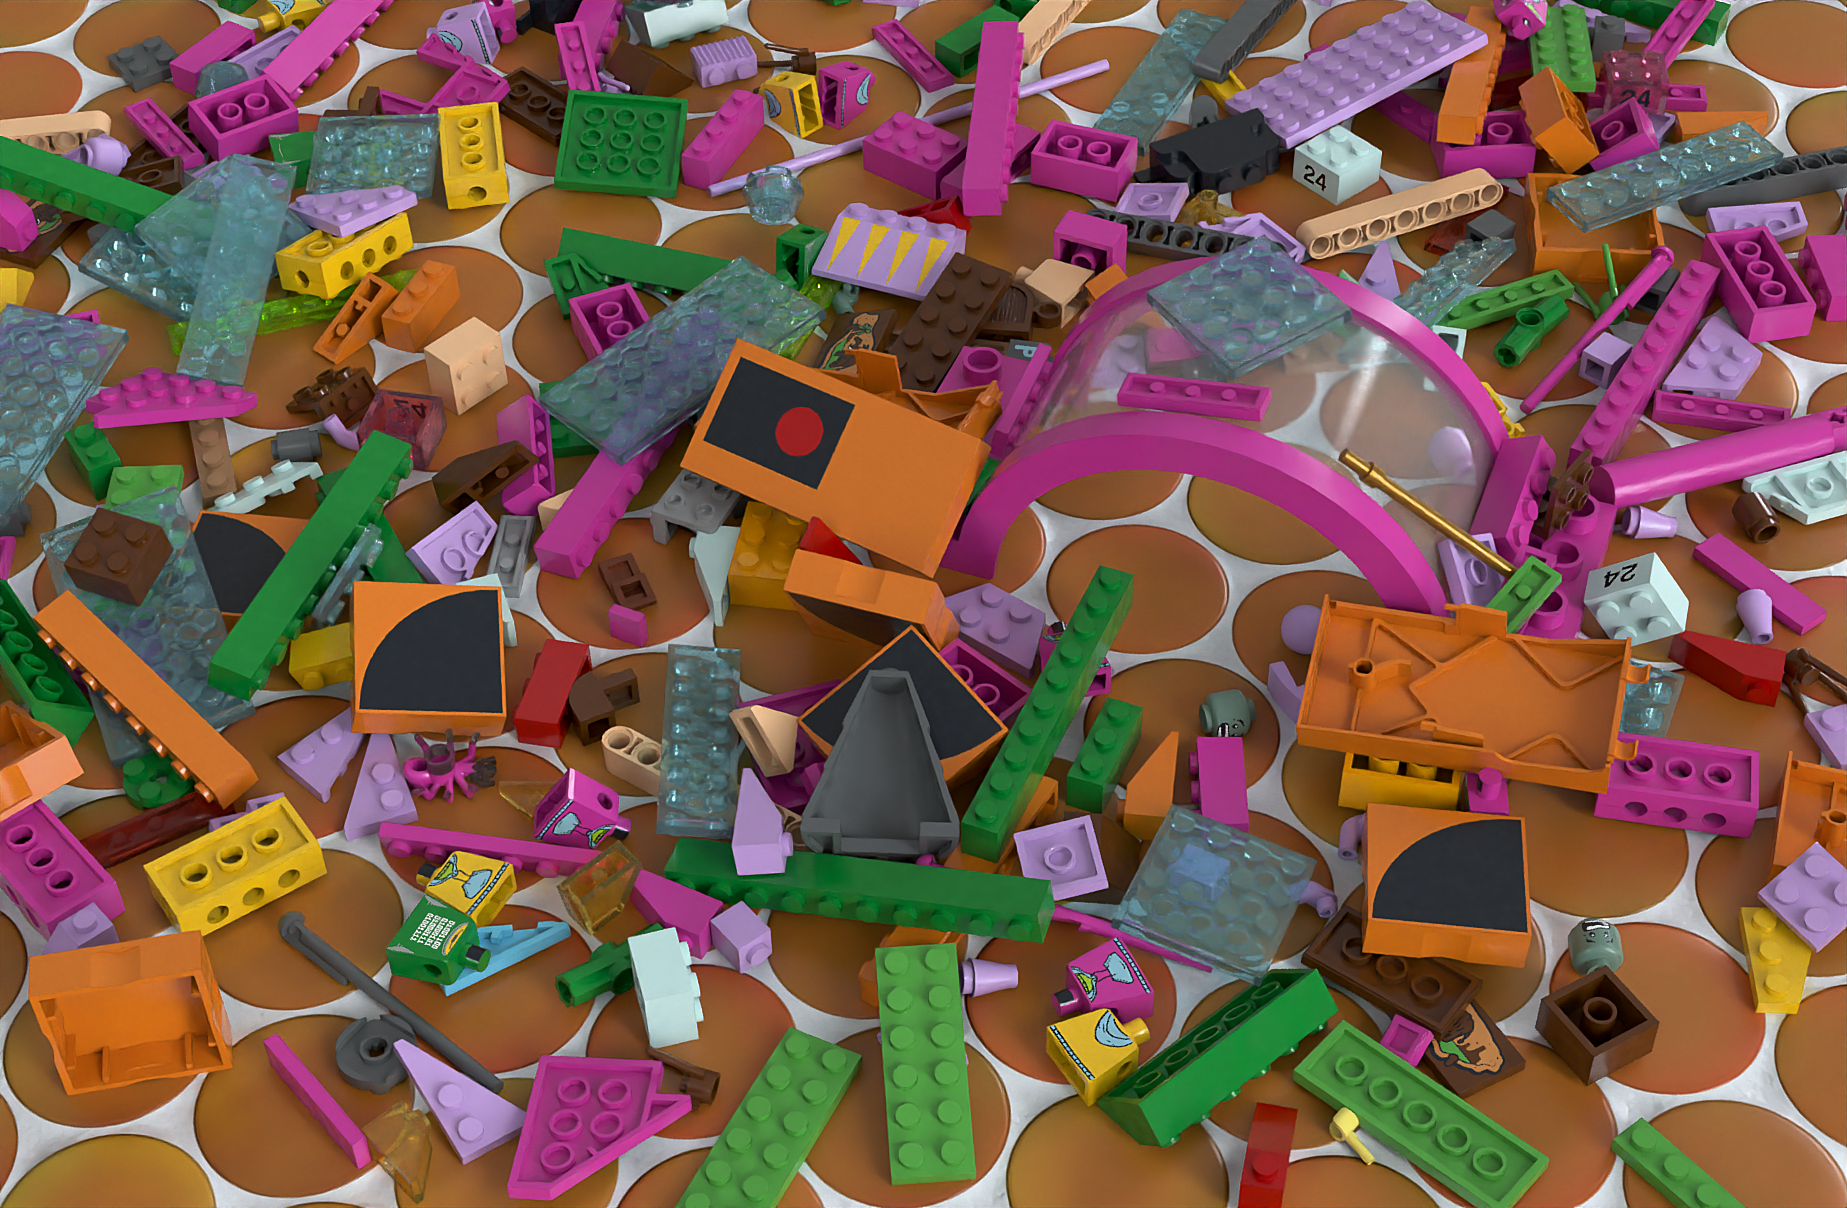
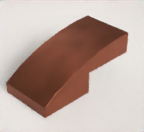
(626, 582)

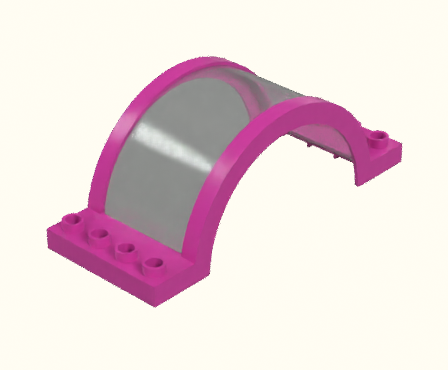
(1366, 386)

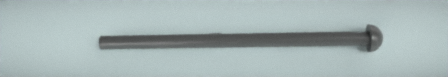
(292, 929)

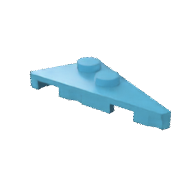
(509, 948)

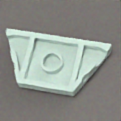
(1805, 490)

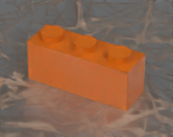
(420, 306)

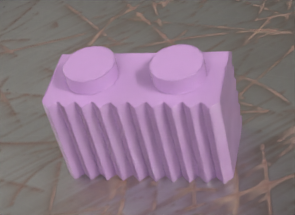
(723, 61)

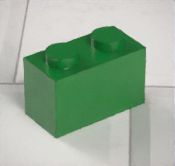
(92, 457)

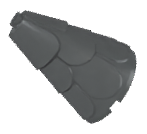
(883, 781)

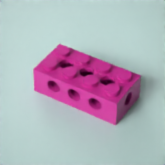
(1684, 786)
(38, 835)

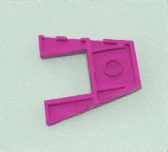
(466, 87)

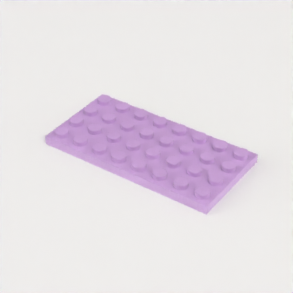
(1358, 71)

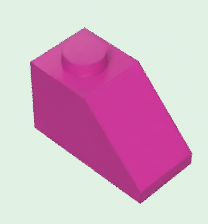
(16, 222)

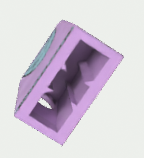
(469, 31)

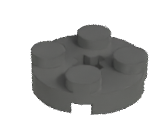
(353, 1055)

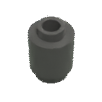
(296, 445)

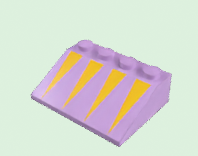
(888, 251)

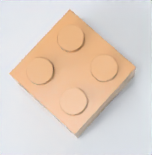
(466, 365)

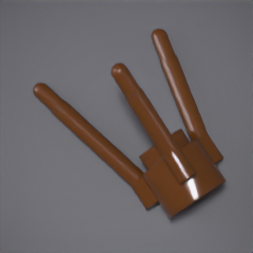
(802, 63)
(1805, 669)
(696, 1081)

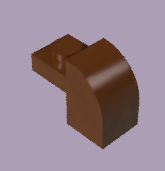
(595, 702)

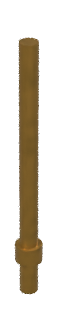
(1375, 476)

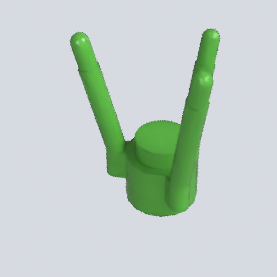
(1608, 297)

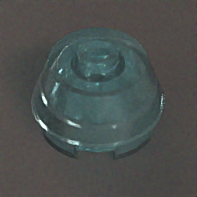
(219, 76)
(773, 195)

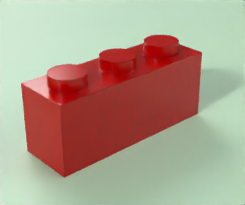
(545, 706)

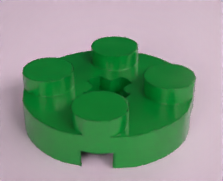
(143, 789)

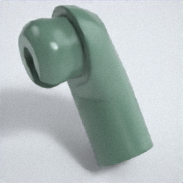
(845, 298)

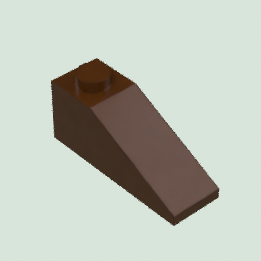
(481, 475)

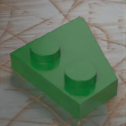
(571, 279)

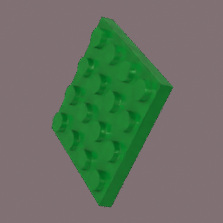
(621, 144)

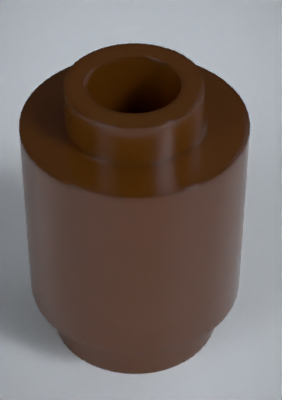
(1756, 517)

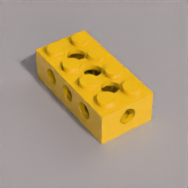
(473, 156)
(328, 264)
(236, 868)

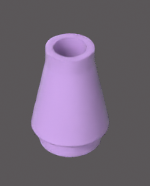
(1646, 523)
(1756, 614)
(984, 977)

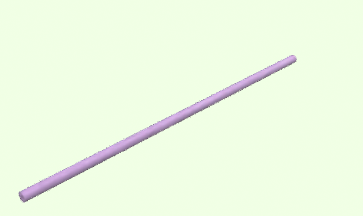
(934, 119)

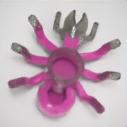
(440, 769)

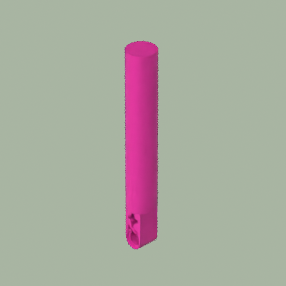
(1720, 459)

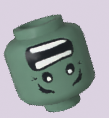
(1227, 713)
(1594, 945)

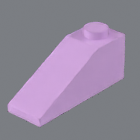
(759, 831)

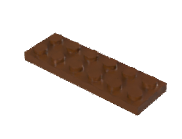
(948, 321)

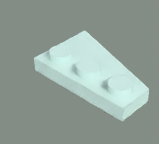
(273, 484)

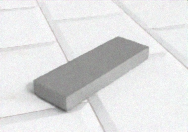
(512, 552)

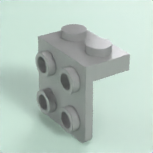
(693, 504)

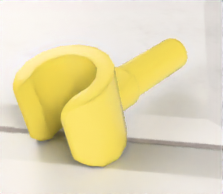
(1342, 1129)

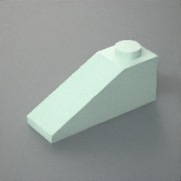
(712, 562)

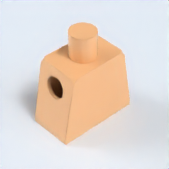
(1057, 283)

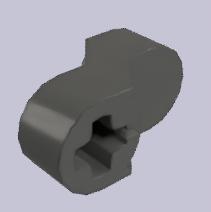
(1201, 108)

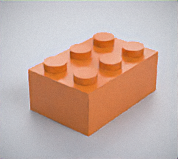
(1557, 121)

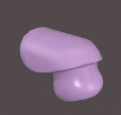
(340, 434)
(1350, 837)
(1321, 899)

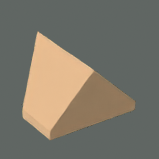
(768, 736)

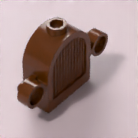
(1017, 316)

